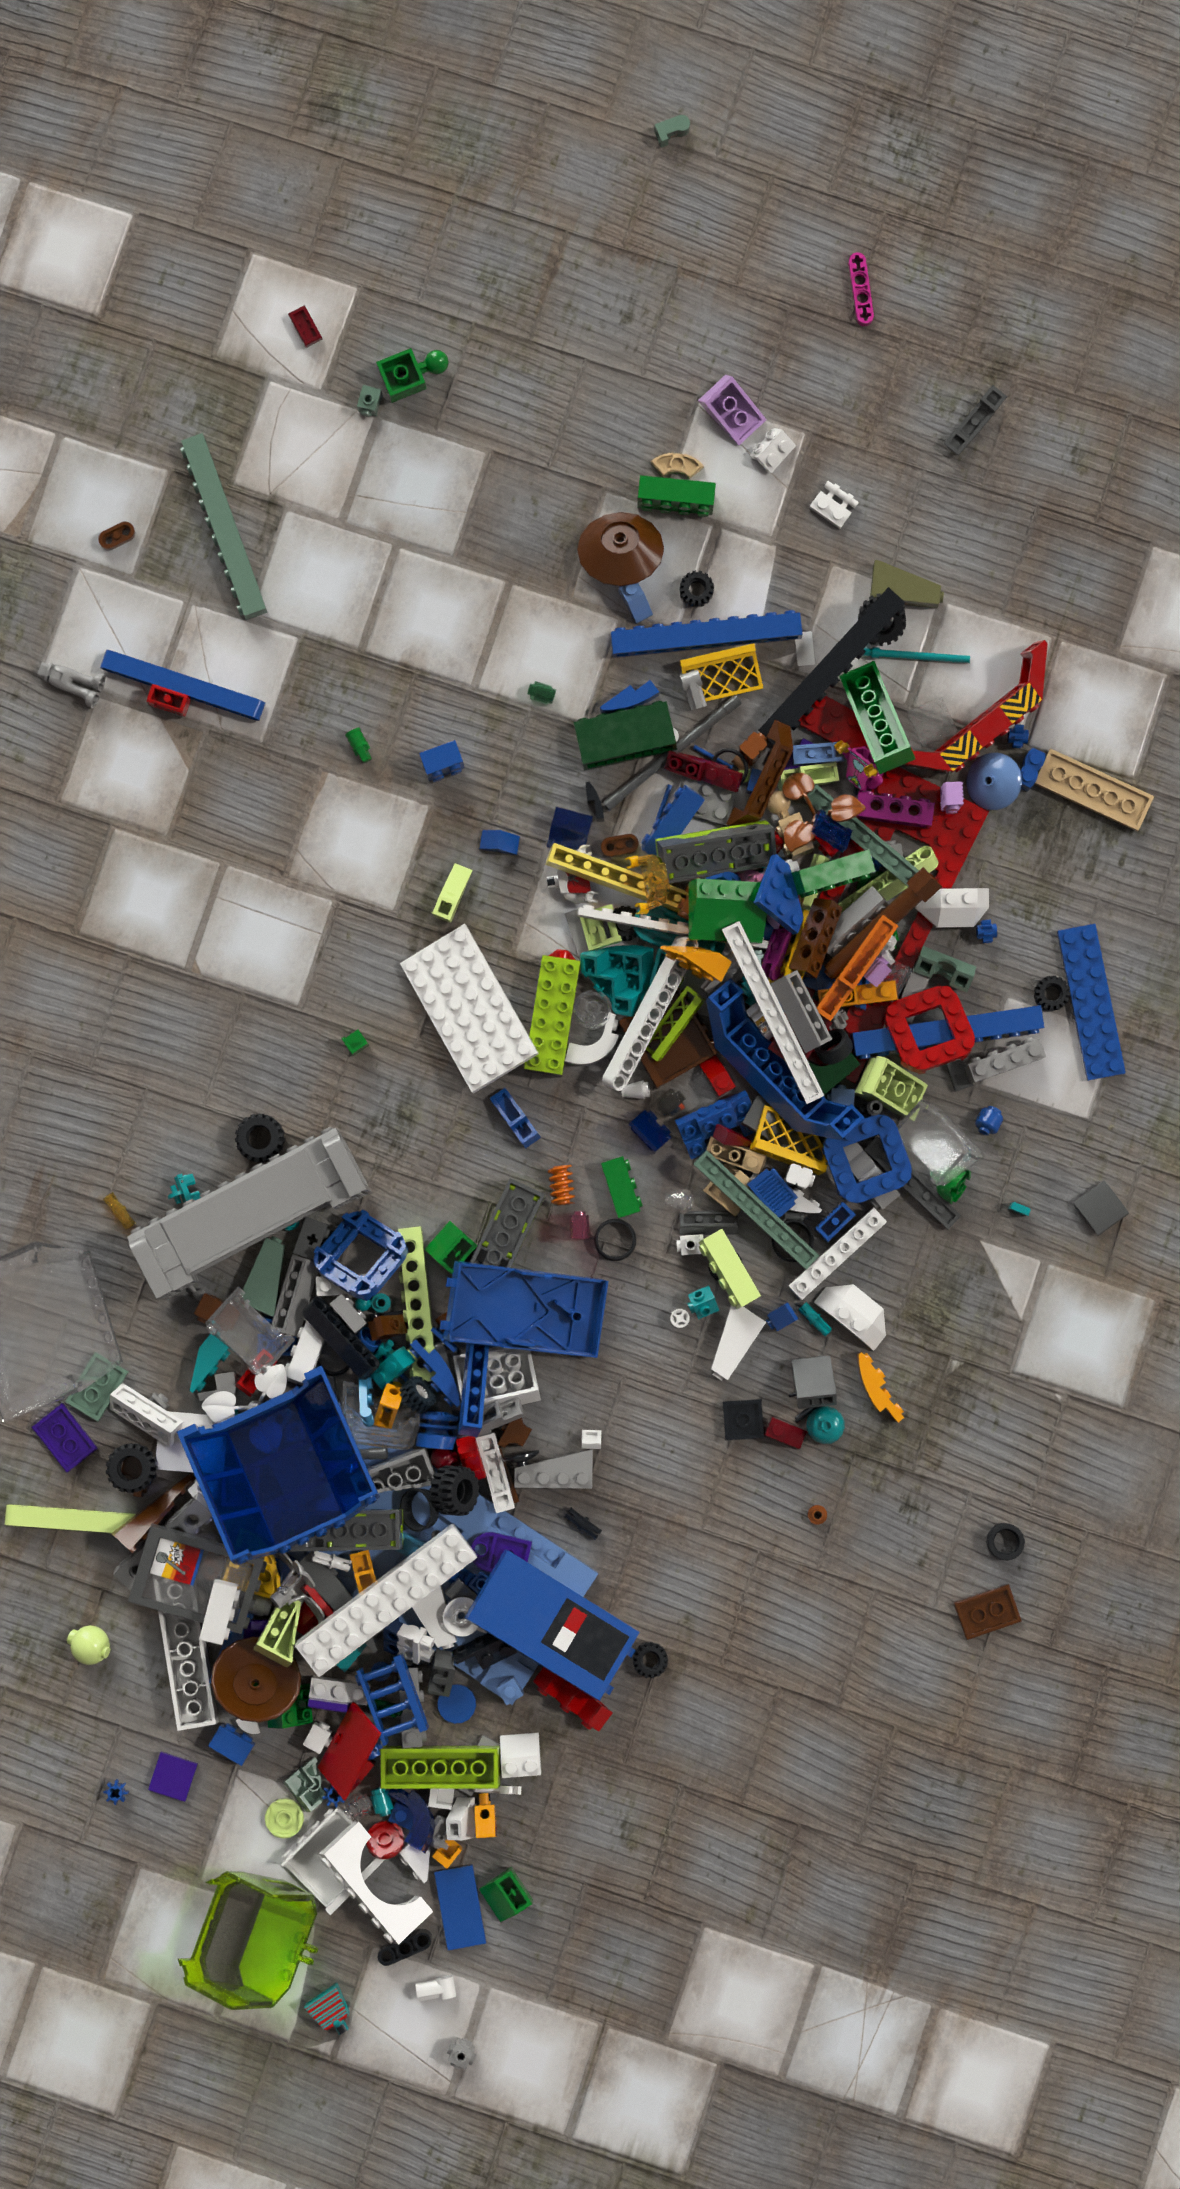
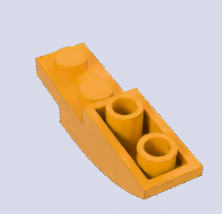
(868, 994)
(872, 1381)
(363, 1569)

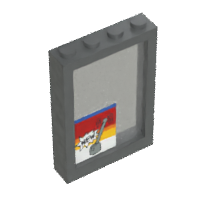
(180, 1572)

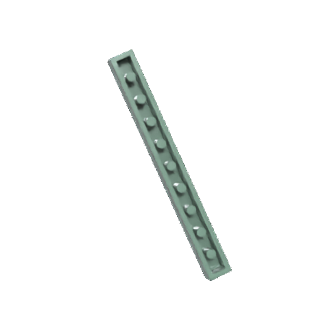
(224, 526)

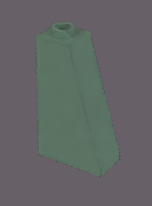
(265, 1277)

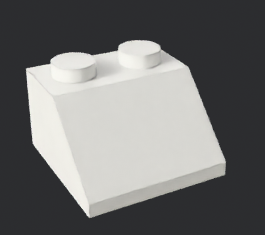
(520, 1755)

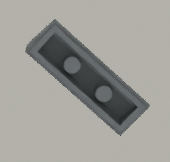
(708, 1222)

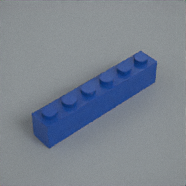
(473, 1389)

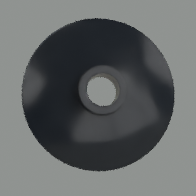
(520, 1459)

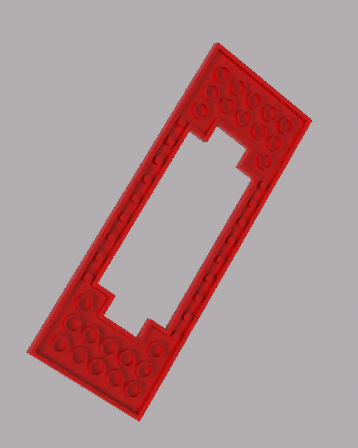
(950, 840)

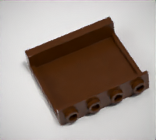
(687, 1051)

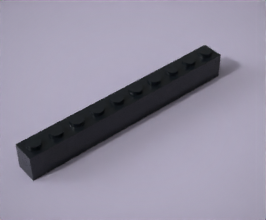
(837, 661)

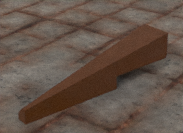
(138, 1527)

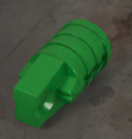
(359, 744)

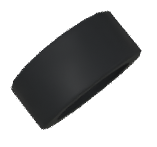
(838, 1053)
(1005, 1556)

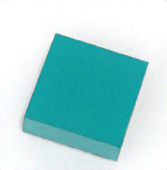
(1018, 1208)

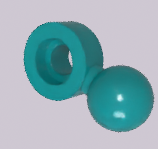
(363, 1305)

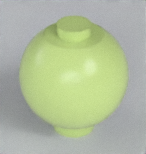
(89, 1644)

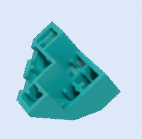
(620, 974)

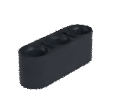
(398, 1954)

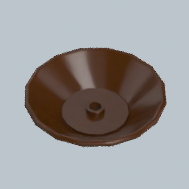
(623, 561)
(240, 1667)

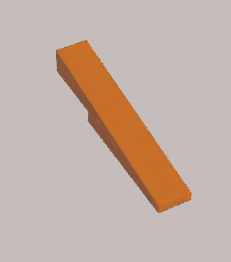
(856, 967)

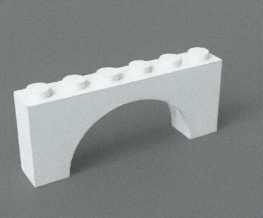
(344, 1859)

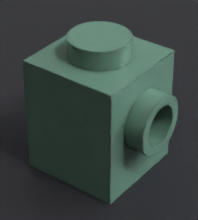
(369, 401)

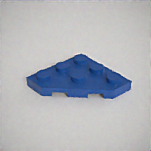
(779, 896)

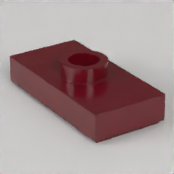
(305, 326)

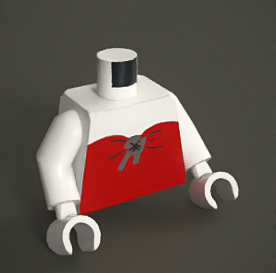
(571, 886)

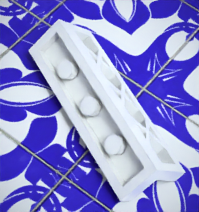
(145, 1412)

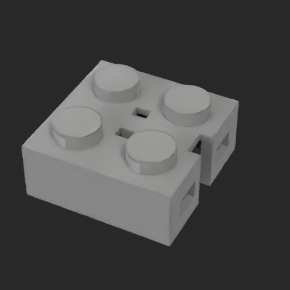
(344, 1309)

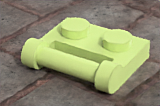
(595, 932)

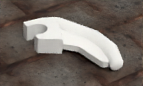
(501, 1790)

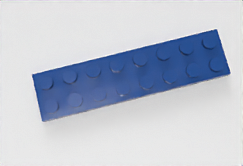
(1091, 1002)

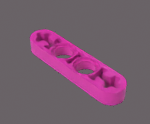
(861, 289)

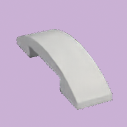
(495, 1473)

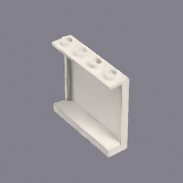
(307, 1864)

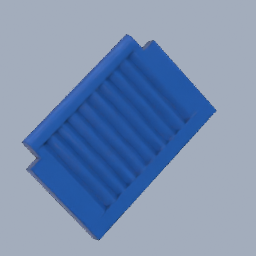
(773, 1191)

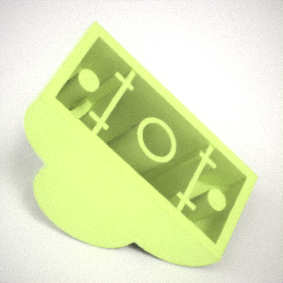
(890, 1085)

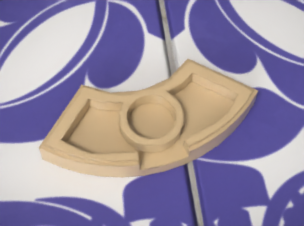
(677, 463)

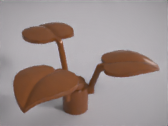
(798, 833)

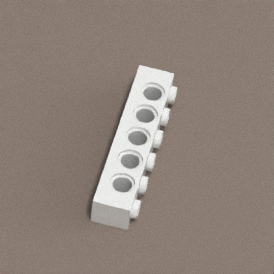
(837, 1253)

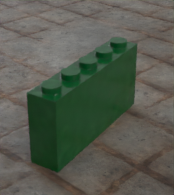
(625, 735)

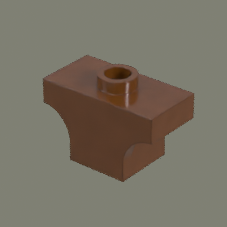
(387, 1327)
(514, 1432)

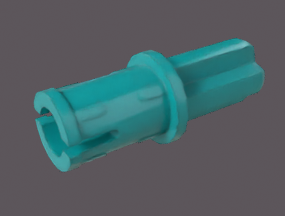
(815, 1319)

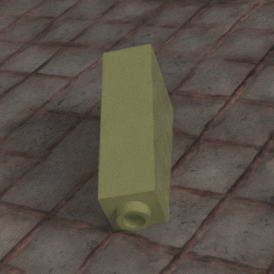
(909, 587)

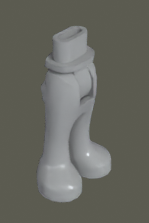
(62, 678)

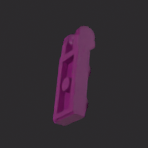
(776, 952)

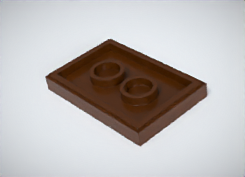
(987, 1611)

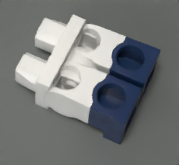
(409, 1641)

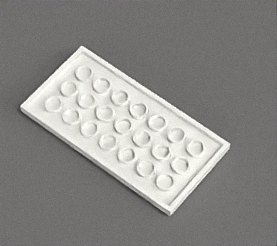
(469, 1008)

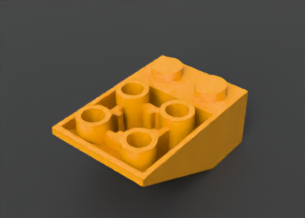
(701, 961)

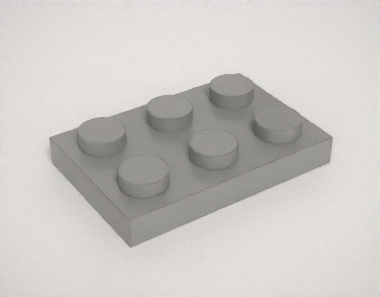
(717, 801)

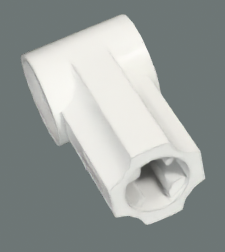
(440, 1988)

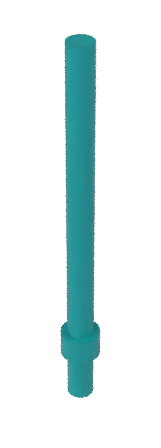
(876, 652)

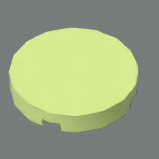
(284, 1818)

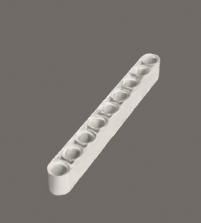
(655, 1001)

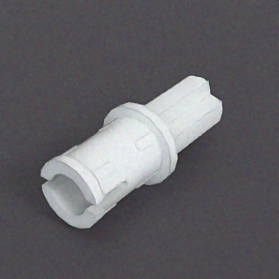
(331, 1561)

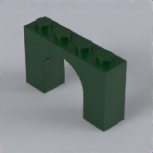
(832, 1074)

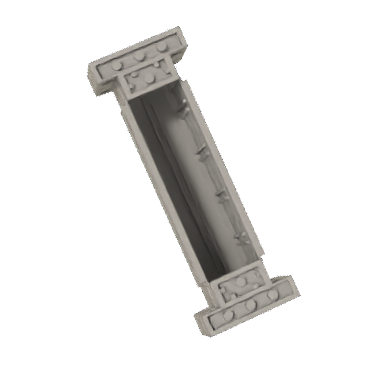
(246, 1211)

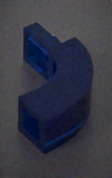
(423, 1820)

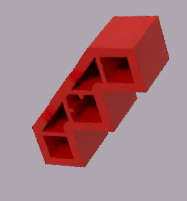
(572, 1699)

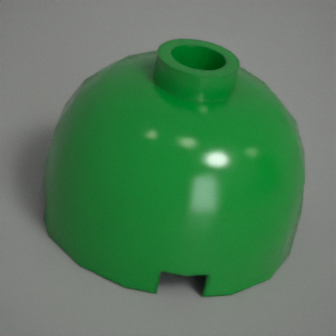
(954, 1189)

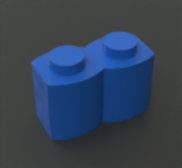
(1030, 766)

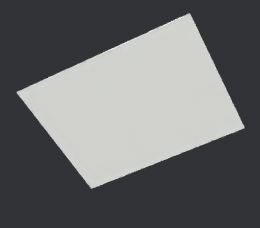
(174, 1457)

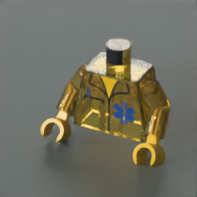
(655, 881)

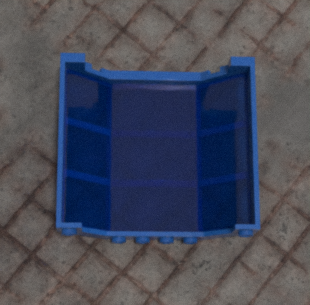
(280, 1471)

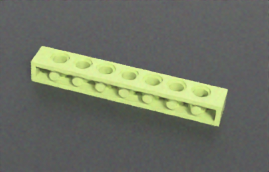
(415, 1235)

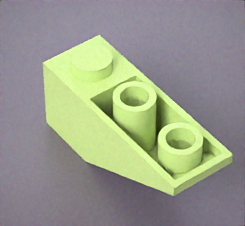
(452, 893)

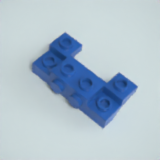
(702, 1123)

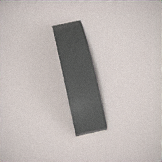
(975, 420)

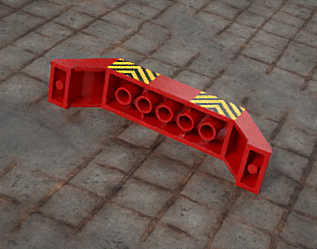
(992, 721)

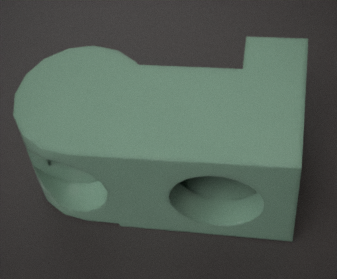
(671, 128)

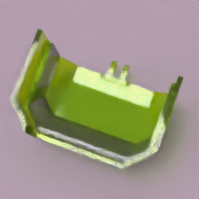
(251, 1941)

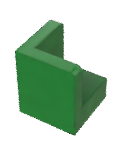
(355, 1042)

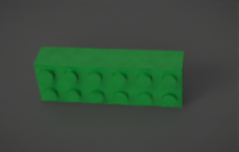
(877, 717)

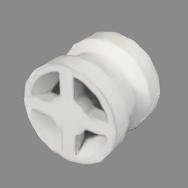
(679, 1318)

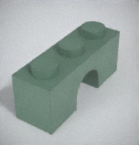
(956, 971)

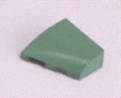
(306, 1785)

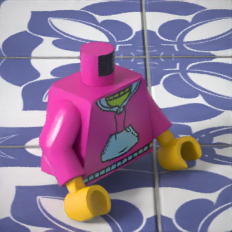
(860, 767)

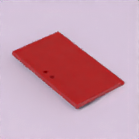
(349, 1750)

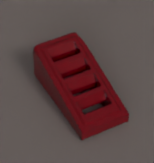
(729, 1137)

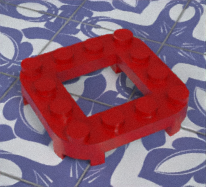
(935, 997)

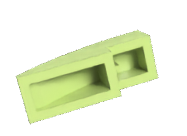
(820, 773)

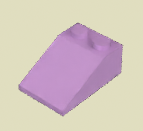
(732, 409)

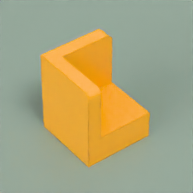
(447, 1856)

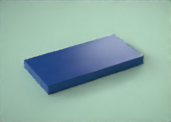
(460, 1907)

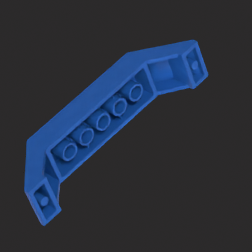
(768, 1074)

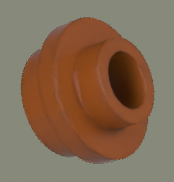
(812, 1510)

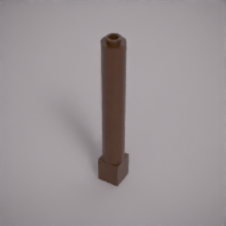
(920, 887)

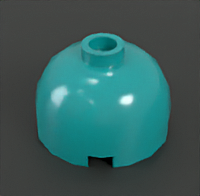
(825, 1425)

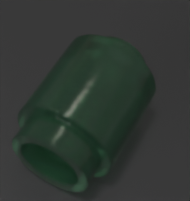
(541, 692)

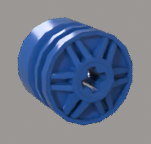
(437, 1430)

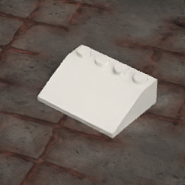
(508, 1376)

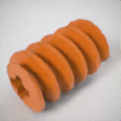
(561, 1185)

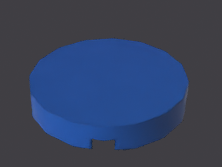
(459, 1705)

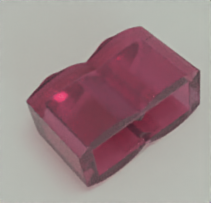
(579, 1225)

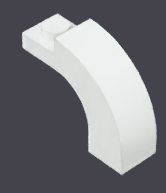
(594, 1053)

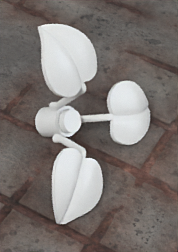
(221, 1404)

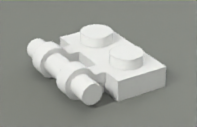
(830, 509)

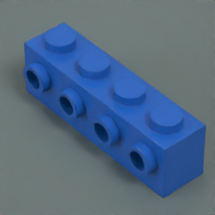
(675, 818)

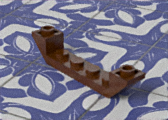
(768, 778)

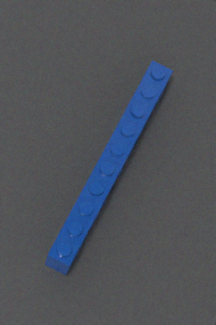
(706, 634)
(938, 1032)

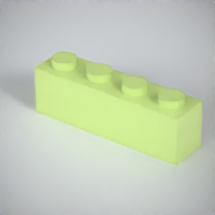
(729, 1269)

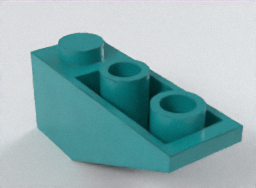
(208, 1357)

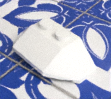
(955, 907)
(854, 1312)

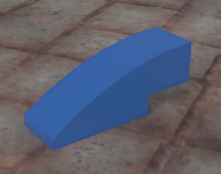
(630, 698)
(515, 1118)

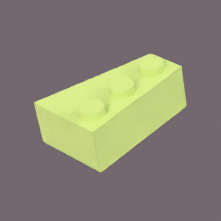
(279, 1634)

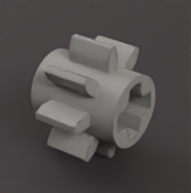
(839, 1020)

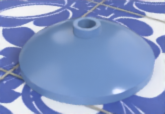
(1005, 781)

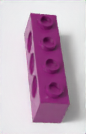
(903, 817)

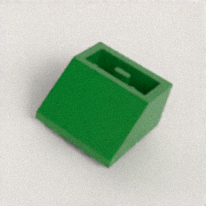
(451, 1246)
(298, 1714)
(506, 1895)

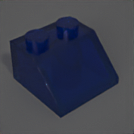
(569, 829)
(650, 1131)

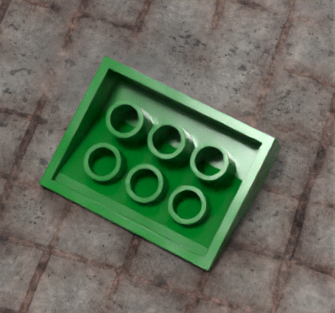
(722, 903)

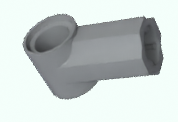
(692, 684)

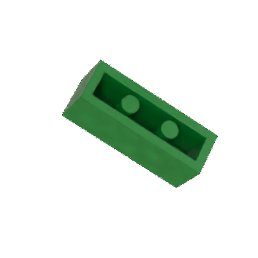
(621, 1187)

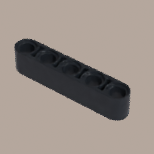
(341, 1338)

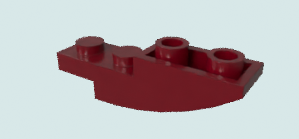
(703, 770)

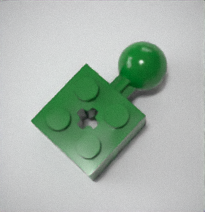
(406, 364)

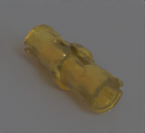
(119, 1211)

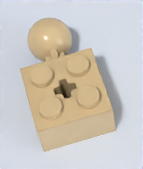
(779, 805)

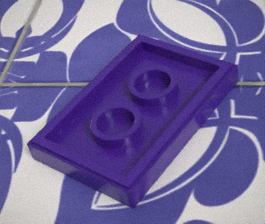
(64, 1437)

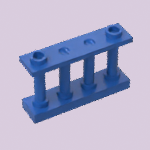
(411, 1702)

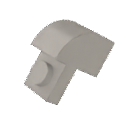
(224, 1382)

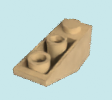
(737, 1156)

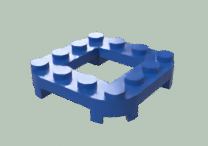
(877, 1185)
(360, 1286)

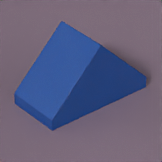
(499, 841)

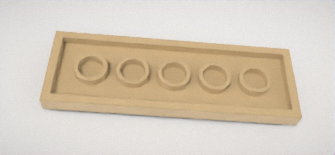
(1094, 790)

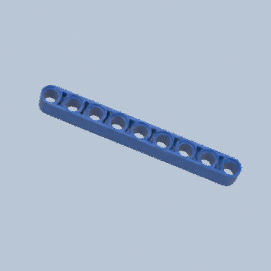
(195, 688)

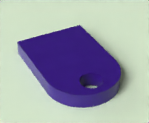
(495, 1546)

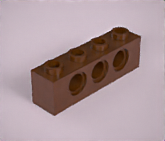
(815, 937)

